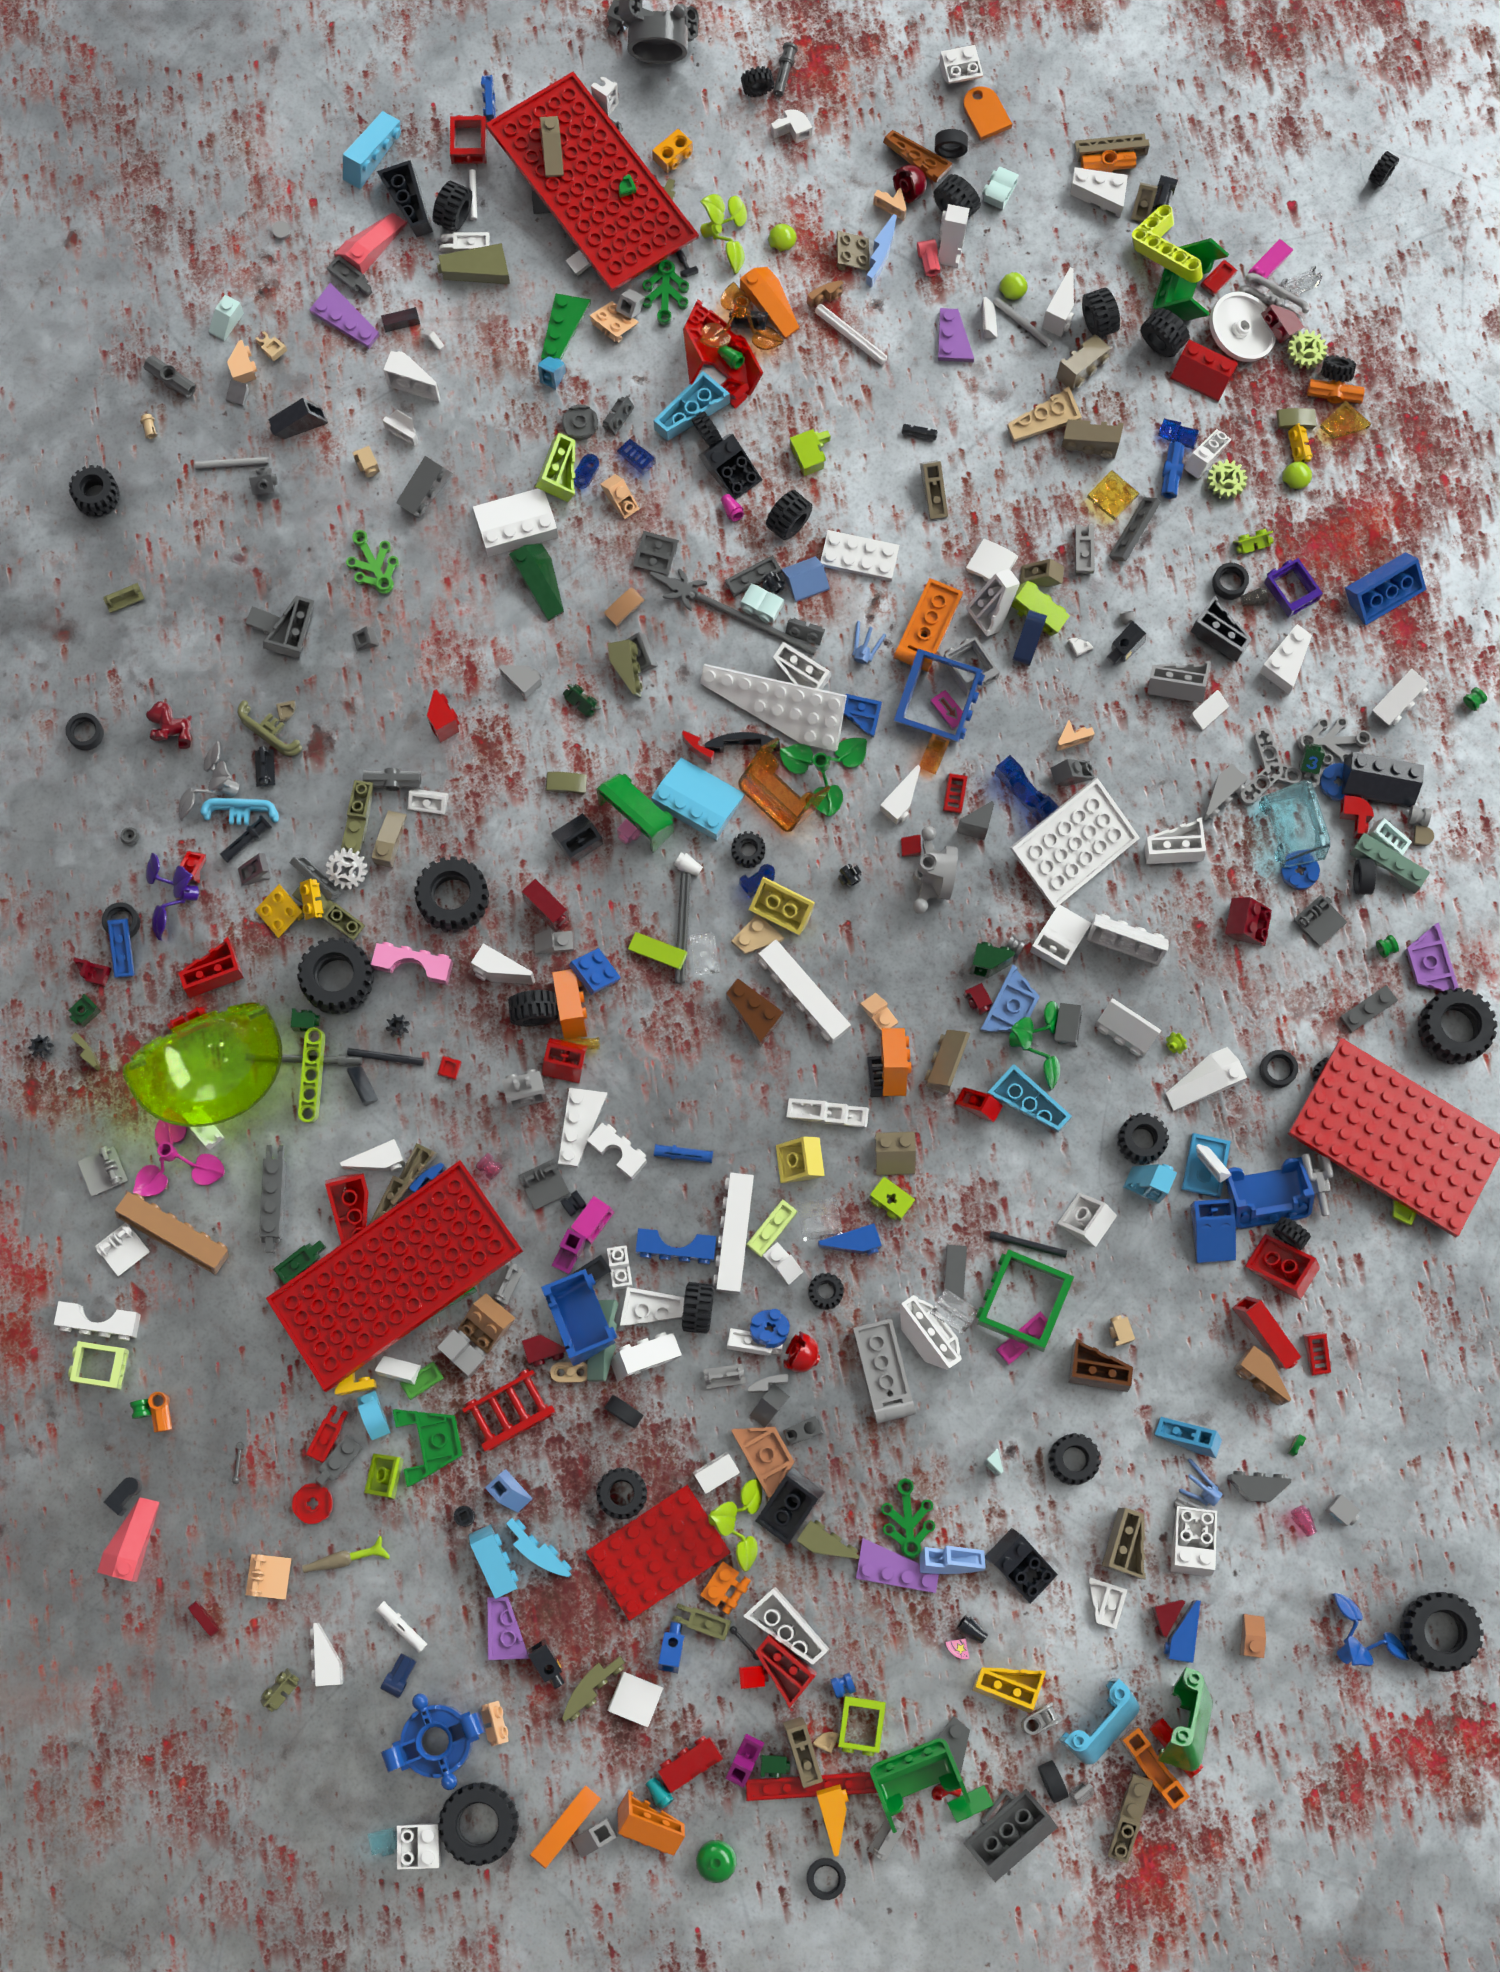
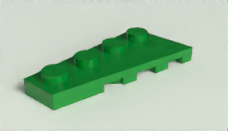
(563, 322)

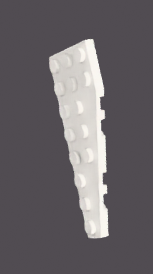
(796, 710)

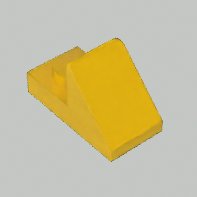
(350, 1385)

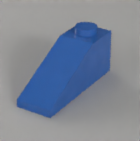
(855, 1241)
(1183, 1638)

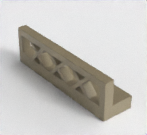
(1118, 144)

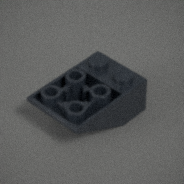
(730, 466)
(1021, 1565)

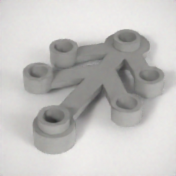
(1331, 741)

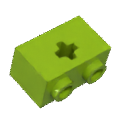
(888, 1189)

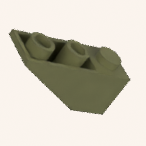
(623, 658)
(820, 1542)

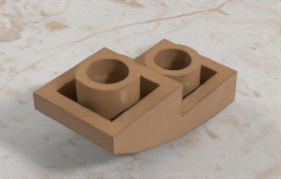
(829, 291)
(624, 605)

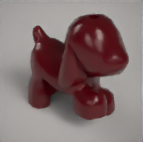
(162, 715)

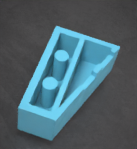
(1151, 1181)

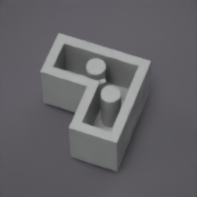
(461, 1353)

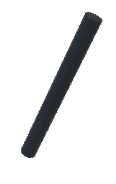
(385, 1056)
(1028, 1244)

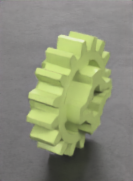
(1307, 355)
(1229, 486)

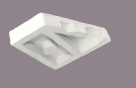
(1107, 1602)

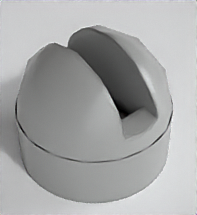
(1127, 616)

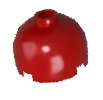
(802, 1353)

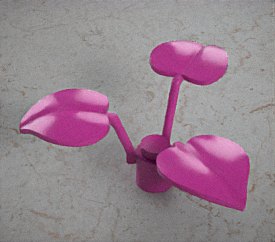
(150, 1178)

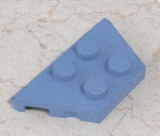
(1012, 1003)

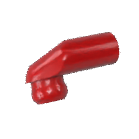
(938, 1792)

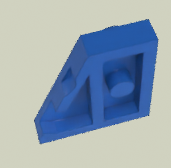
(863, 712)

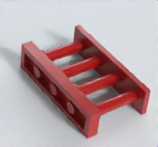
(508, 1430)

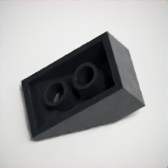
(789, 1506)

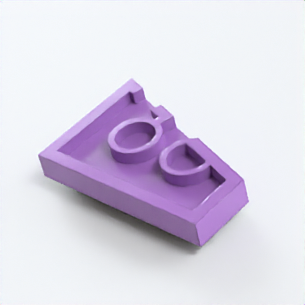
(953, 338)

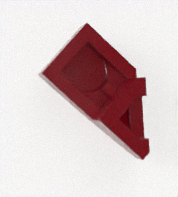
(93, 972)

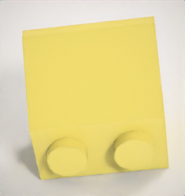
(800, 1160)

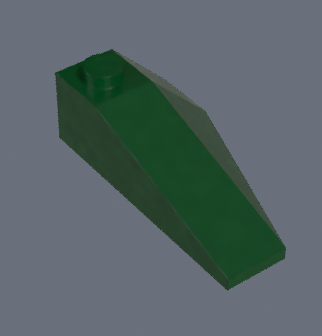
(538, 574)

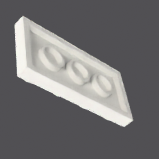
(859, 555)

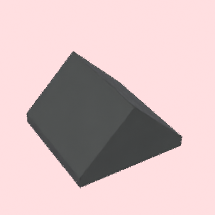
(977, 822)

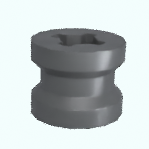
(1015, 945)

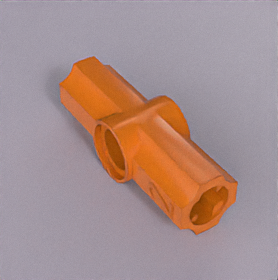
(1098, 162)
(1335, 391)

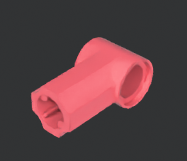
(928, 252)

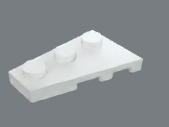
(650, 1306)

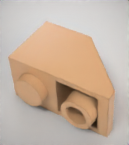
(240, 365)
(620, 495)

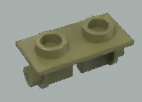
(123, 598)
(273, 1696)

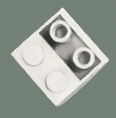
(960, 64)
(418, 1846)

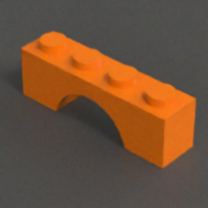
(1147, 1760)

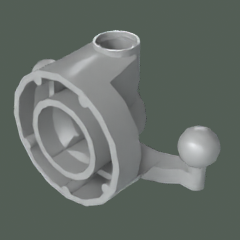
(937, 871)

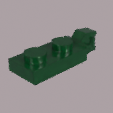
(299, 1261)

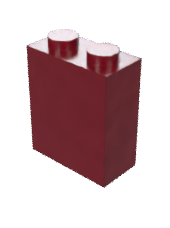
(545, 906)

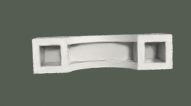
(72, 1316)

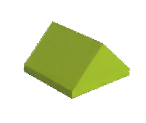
(384, 1475)

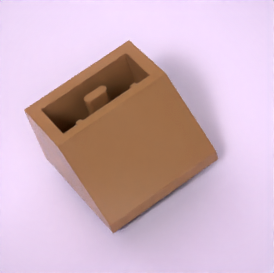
(486, 1323)

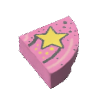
(958, 1648)

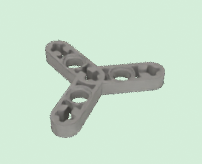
(1273, 763)

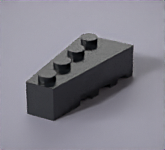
(405, 190)

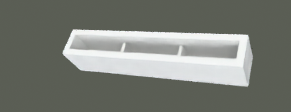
(803, 991)
(734, 1233)

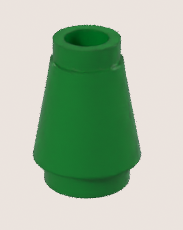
(731, 357)

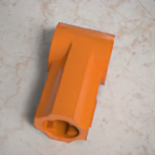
(160, 1415)

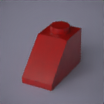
(979, 1104)
(753, 1676)

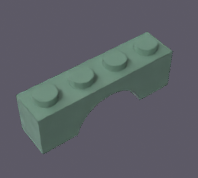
(1406, 871)

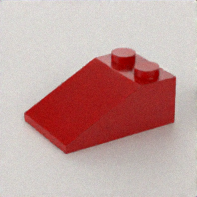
(1283, 1266)

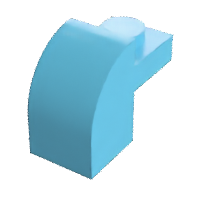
(372, 1415)

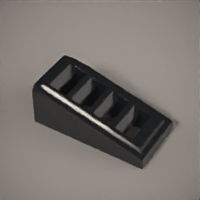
(875, 1088)

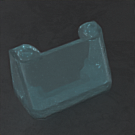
(1297, 824)

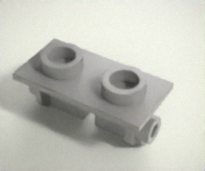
(506, 1282)
(724, 1376)
(886, 1839)

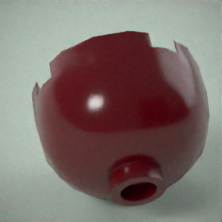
(911, 181)

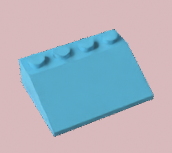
(697, 798)

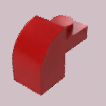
(1357, 810)

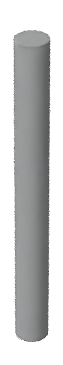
(1020, 320)
(231, 462)

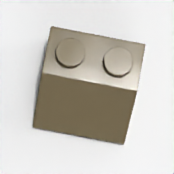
(895, 1153)

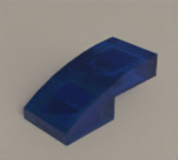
(1175, 432)

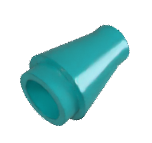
(659, 1793)

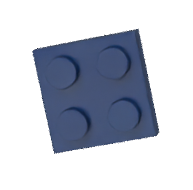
(594, 971)

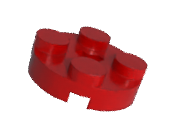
(321, 1511)

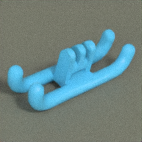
(239, 809)

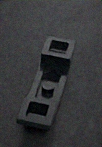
(739, 738)

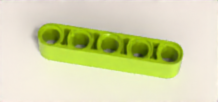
(307, 1066)

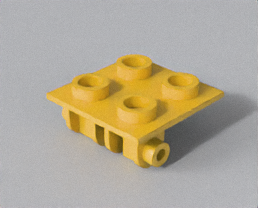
(279, 911)

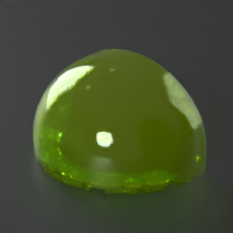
(208, 1067)

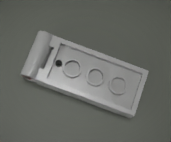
(884, 1371)

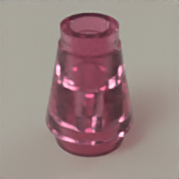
(1304, 1520)

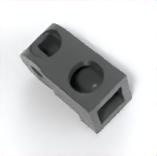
(803, 1431)

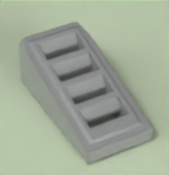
(1082, 1793)

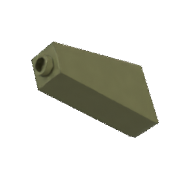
(475, 265)

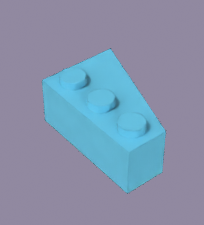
(493, 1561)

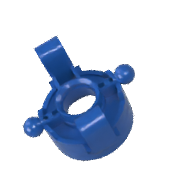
(409, 1751)

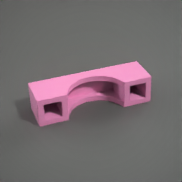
(388, 958)

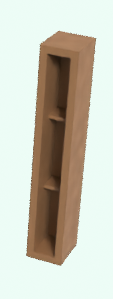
(171, 1232)

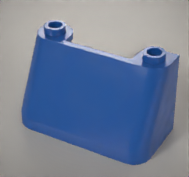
(1271, 1194)
(579, 1316)

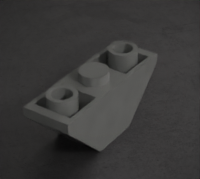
(1258, 1487)

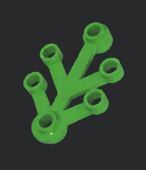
(373, 565)

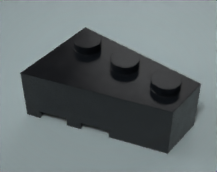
(1221, 631)

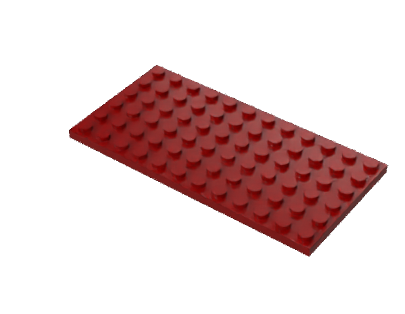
(612, 232)
(393, 1275)

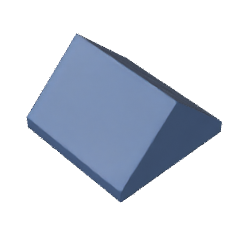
(806, 578)

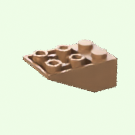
(1261, 1372)

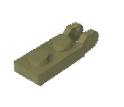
(704, 1622)

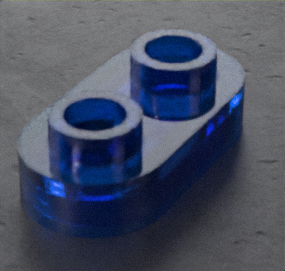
(585, 472)

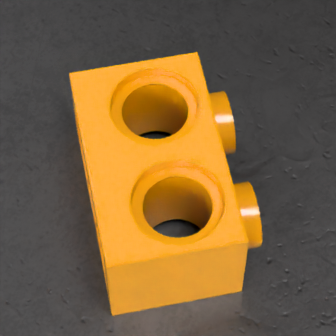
(670, 148)

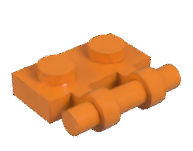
(719, 1585)

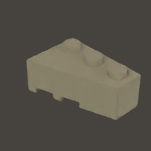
(1092, 438)

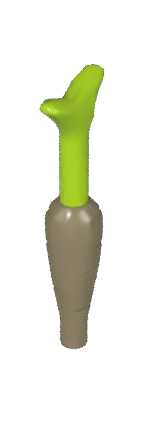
(344, 1558)

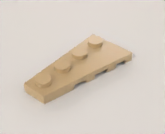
(1045, 416)

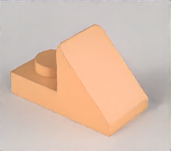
(891, 205)
(1071, 739)
(878, 1012)

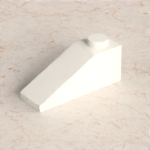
(898, 803)
(380, 1158)

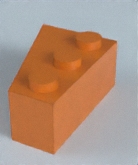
(569, 1004)
(894, 1061)
(648, 1826)

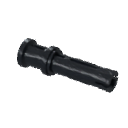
(253, 832)

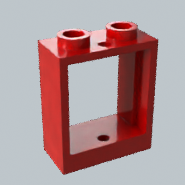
(468, 155)

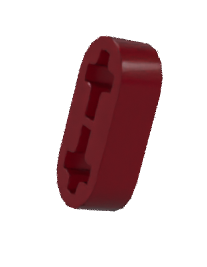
(204, 1618)

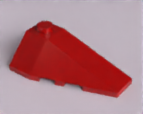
(348, 1203)

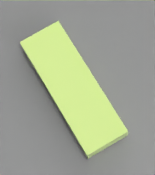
(771, 1228)

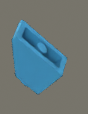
(551, 371)

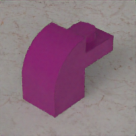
(569, 1251)
(744, 1760)

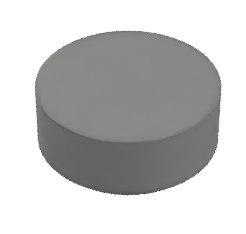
(281, 230)

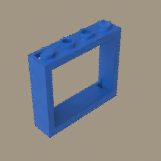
(910, 686)

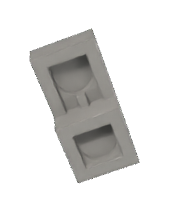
(762, 1385)

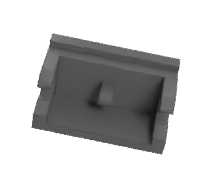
(1068, 1024)

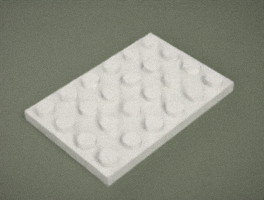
(1074, 843)

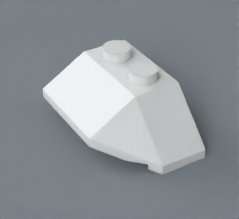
(928, 1334)

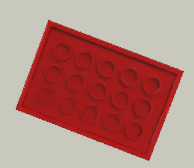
(658, 1552)

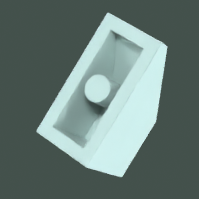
(225, 317)

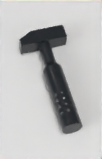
(688, 271)

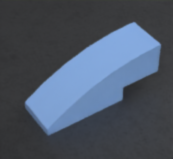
(951, 1560)

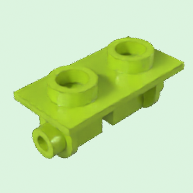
(1246, 542)

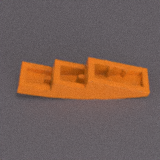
(565, 1827)

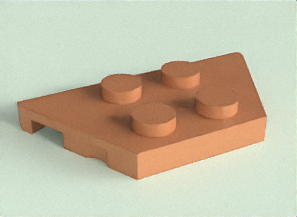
(765, 1455)

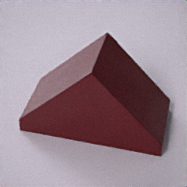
(1166, 1615)

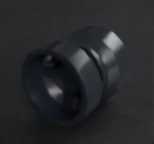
(573, 1203)
(464, 1519)

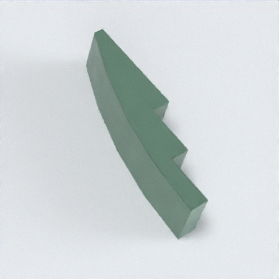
(600, 1363)

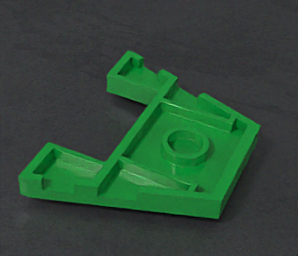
(437, 1438)

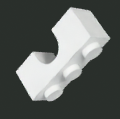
(605, 1138)

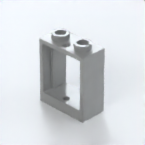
(966, 645)

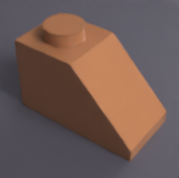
(1253, 1636)

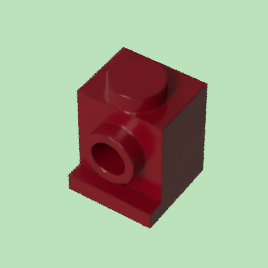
(978, 999)

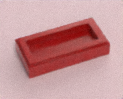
(1218, 278)

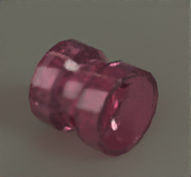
(489, 1166)

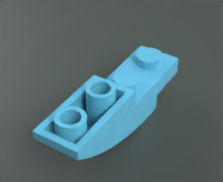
(543, 1556)

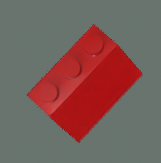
(1204, 370)

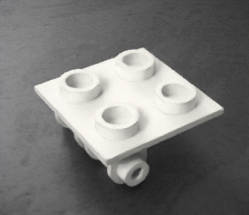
(122, 1249)

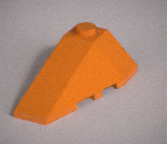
(768, 296)

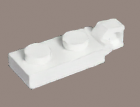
(742, 1341)

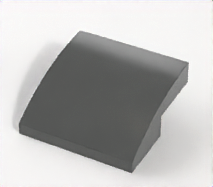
(656, 553)

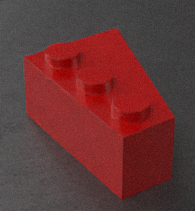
(212, 970)
(689, 1763)

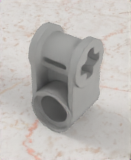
(1042, 1719)

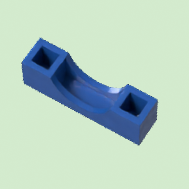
(700, 1249)

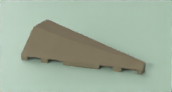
(415, 1166)

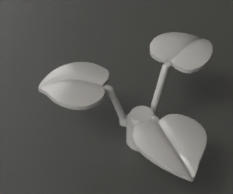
(220, 780)

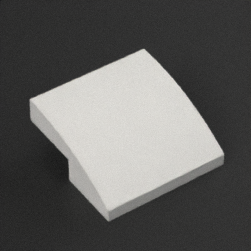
(990, 559)
(635, 1699)

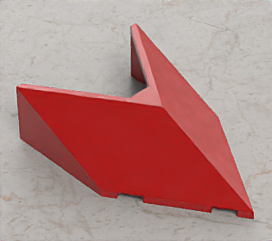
(700, 354)

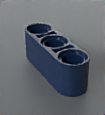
(1029, 637)

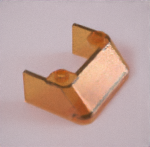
(773, 795)

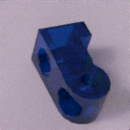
(752, 883)

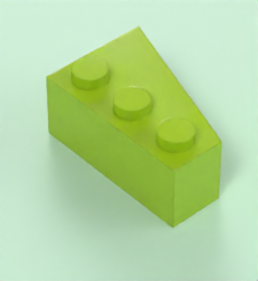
(558, 469)
(1031, 598)

